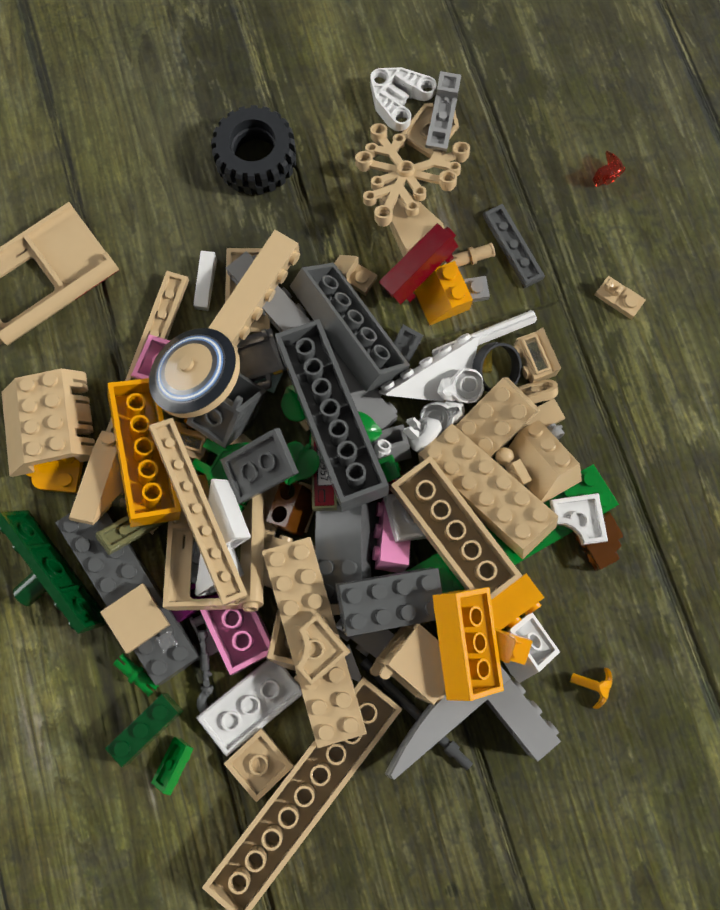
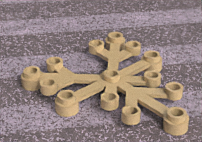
(405, 172)

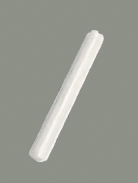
(499, 329)

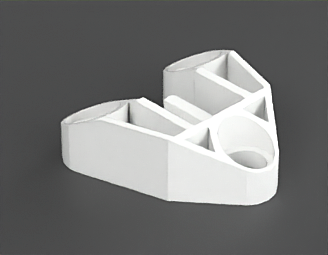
(394, 92)

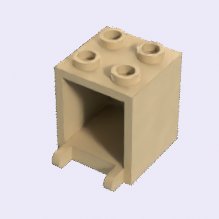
(414, 662)

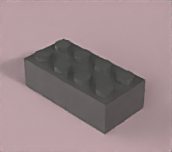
(388, 601)

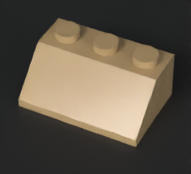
(546, 461)

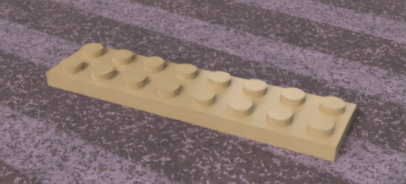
(299, 596)

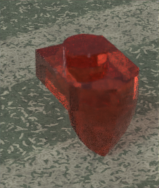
(609, 172)

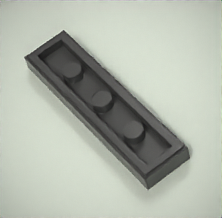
(513, 246)

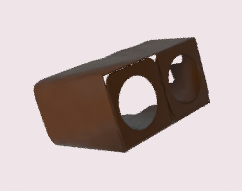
(291, 518)
(605, 553)

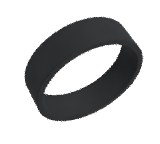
(515, 361)

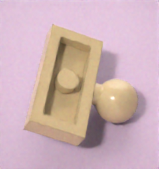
(505, 457)

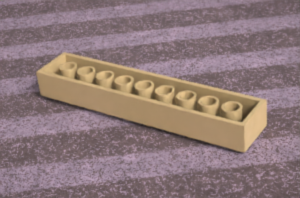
(297, 807)

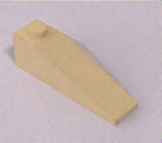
(100, 482)

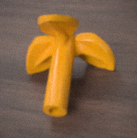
(602, 687)

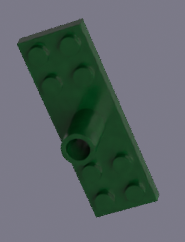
(49, 573)

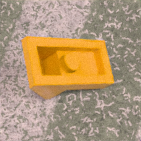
(512, 647)

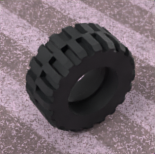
(250, 125)

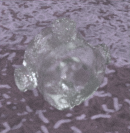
(166, 641)

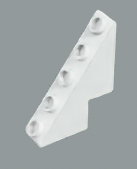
(425, 379)
(231, 526)

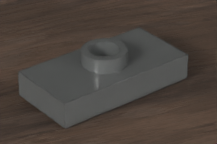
(407, 341)

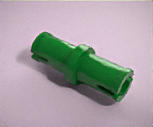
(135, 674)

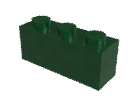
(144, 729)

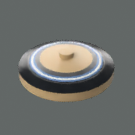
(194, 373)

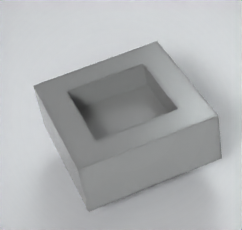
(478, 288)

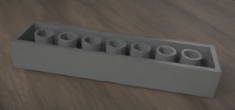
(332, 416)
(118, 575)

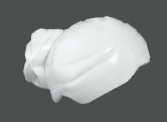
(464, 386)
(446, 412)

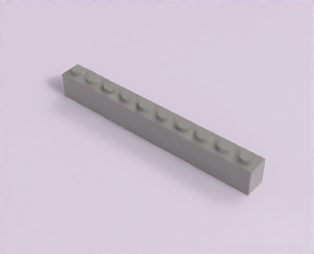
(287, 315)

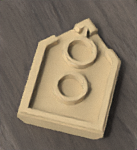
(418, 129)

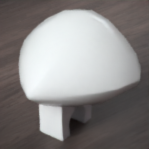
(422, 432)

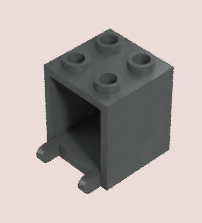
(233, 415)

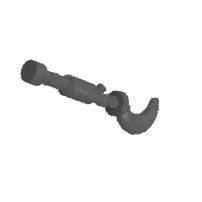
(205, 667)

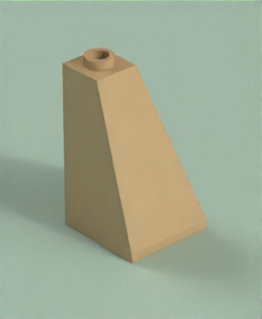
(409, 229)

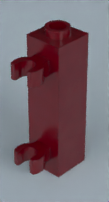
(420, 263)

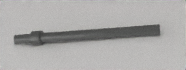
(451, 749)

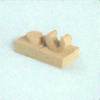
(620, 297)

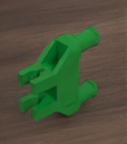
(216, 470)

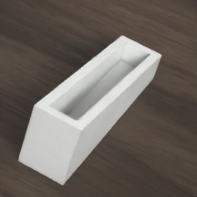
(205, 280)

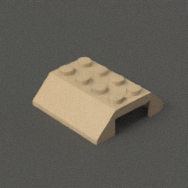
(45, 419)

